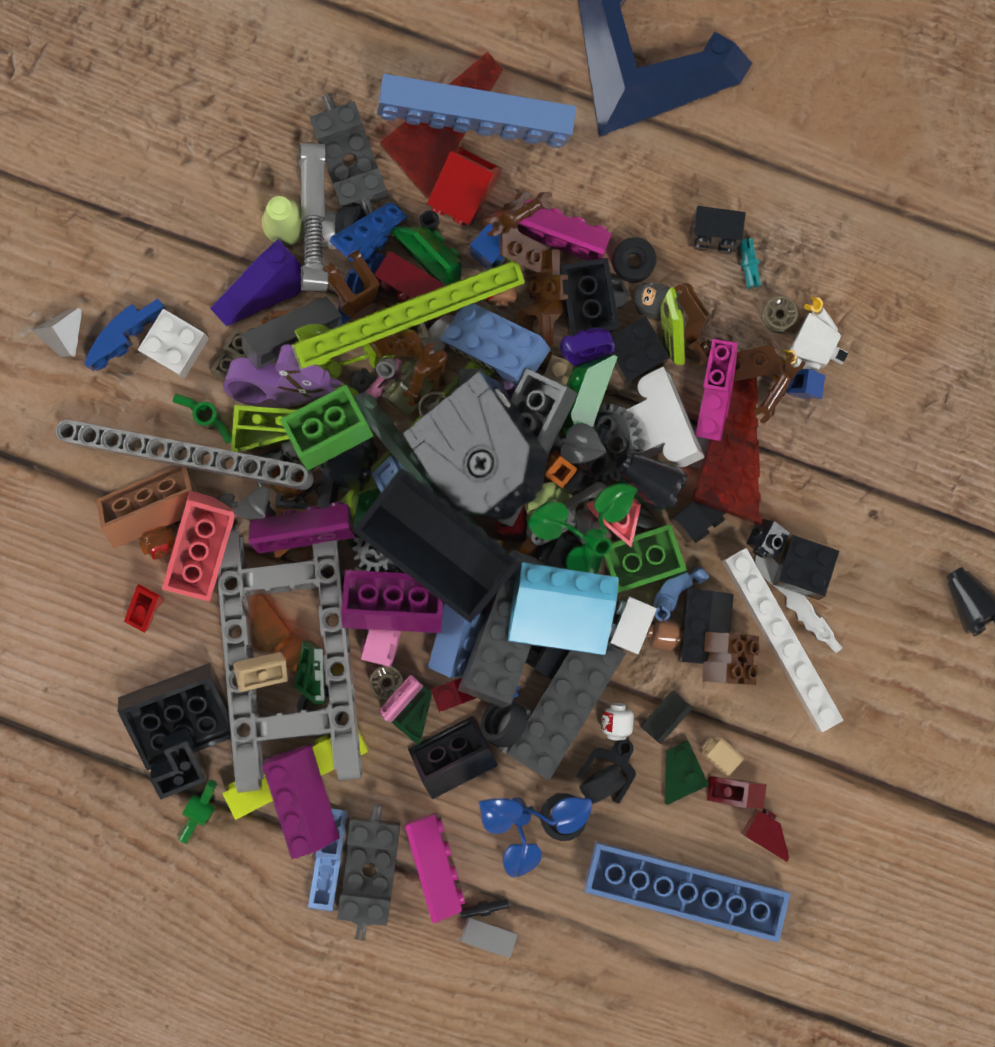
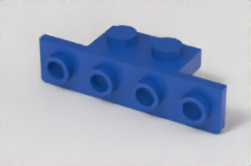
(369, 232)

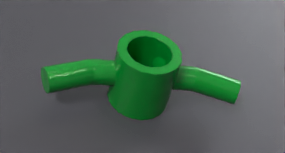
(197, 408)
(198, 811)

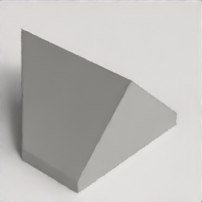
(61, 332)

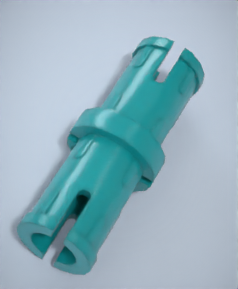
(750, 263)

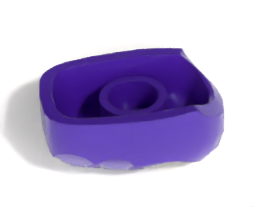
(587, 346)

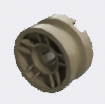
(789, 311)
(377, 679)

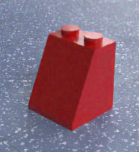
(463, 186)

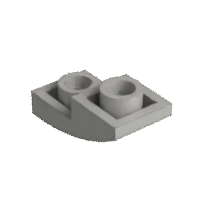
(488, 937)

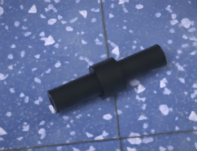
(484, 908)

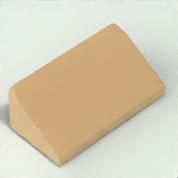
(260, 671)

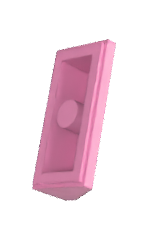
(400, 698)

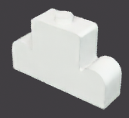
(665, 421)

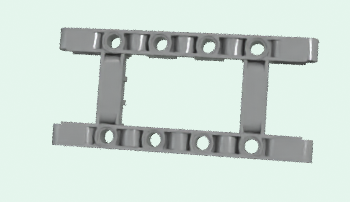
(244, 705)

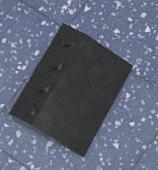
(171, 705)

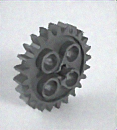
(622, 430)

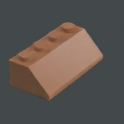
(145, 505)

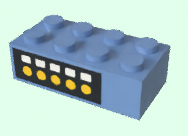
(494, 343)

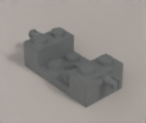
(344, 135)
(368, 898)

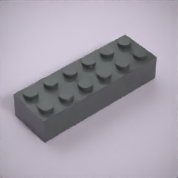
(544, 408)
(494, 661)
(564, 709)

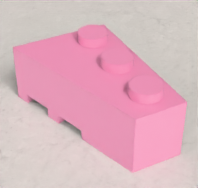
(380, 646)

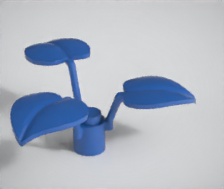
(500, 813)

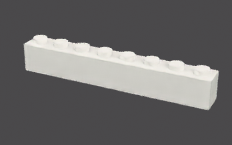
(782, 640)

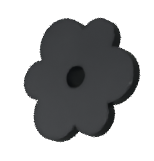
(358, 377)

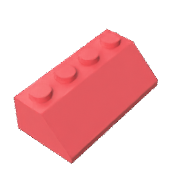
(199, 547)

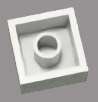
(173, 343)
(631, 625)

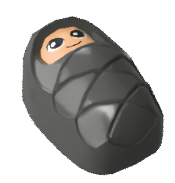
(649, 299)

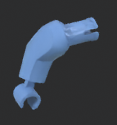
(668, 594)

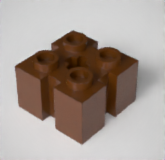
(730, 658)

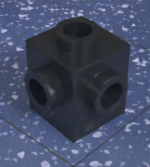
(767, 539)

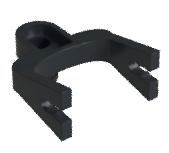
(618, 758)

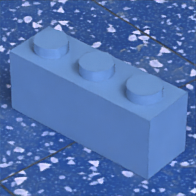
(454, 644)

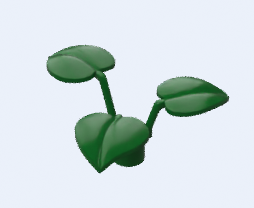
(612, 504)

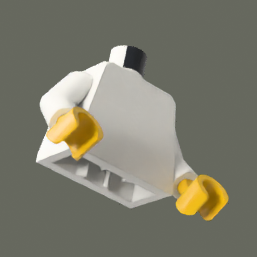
(816, 340)

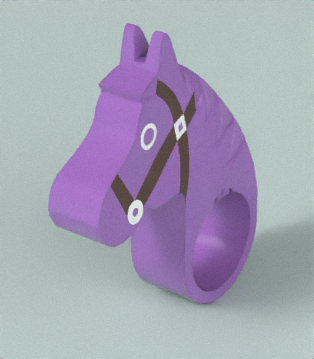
(277, 384)

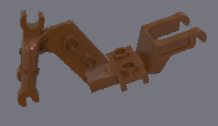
(528, 253)
(402, 343)
(749, 362)

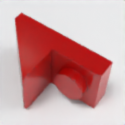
(142, 608)

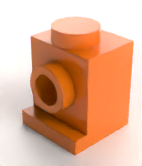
(554, 467)

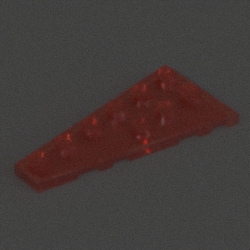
(423, 149)
(733, 465)

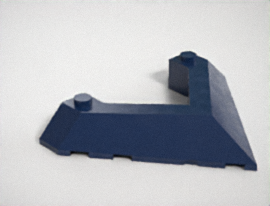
(631, 94)

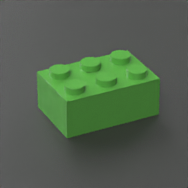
(326, 427)
(651, 558)

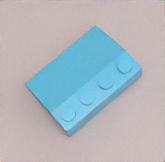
(562, 608)

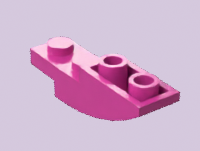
(718, 389)

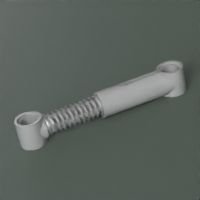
(311, 165)

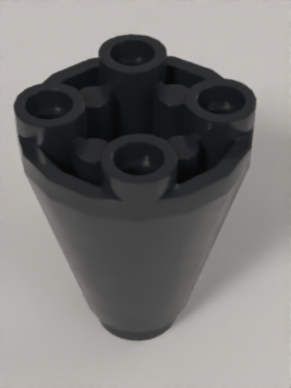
(655, 480)
(972, 601)

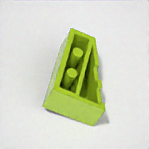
(258, 428)

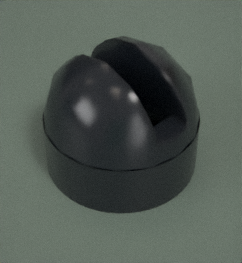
(429, 217)

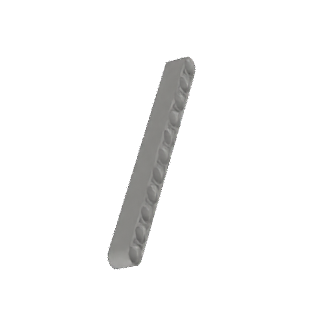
(172, 453)

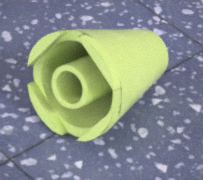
(283, 221)

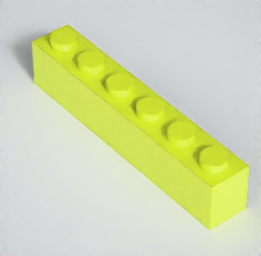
(246, 802)

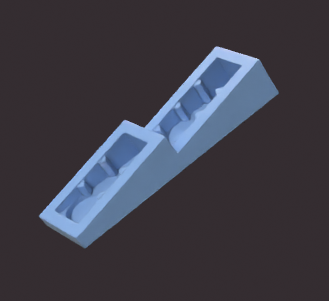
(327, 869)

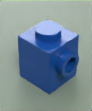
(807, 385)

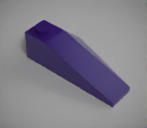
(265, 283)

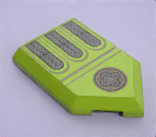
(672, 328)

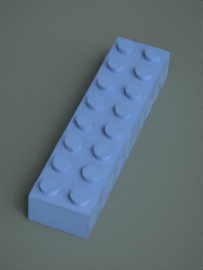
(475, 111)
(687, 891)

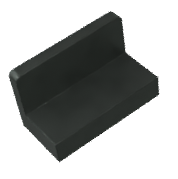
(666, 717)

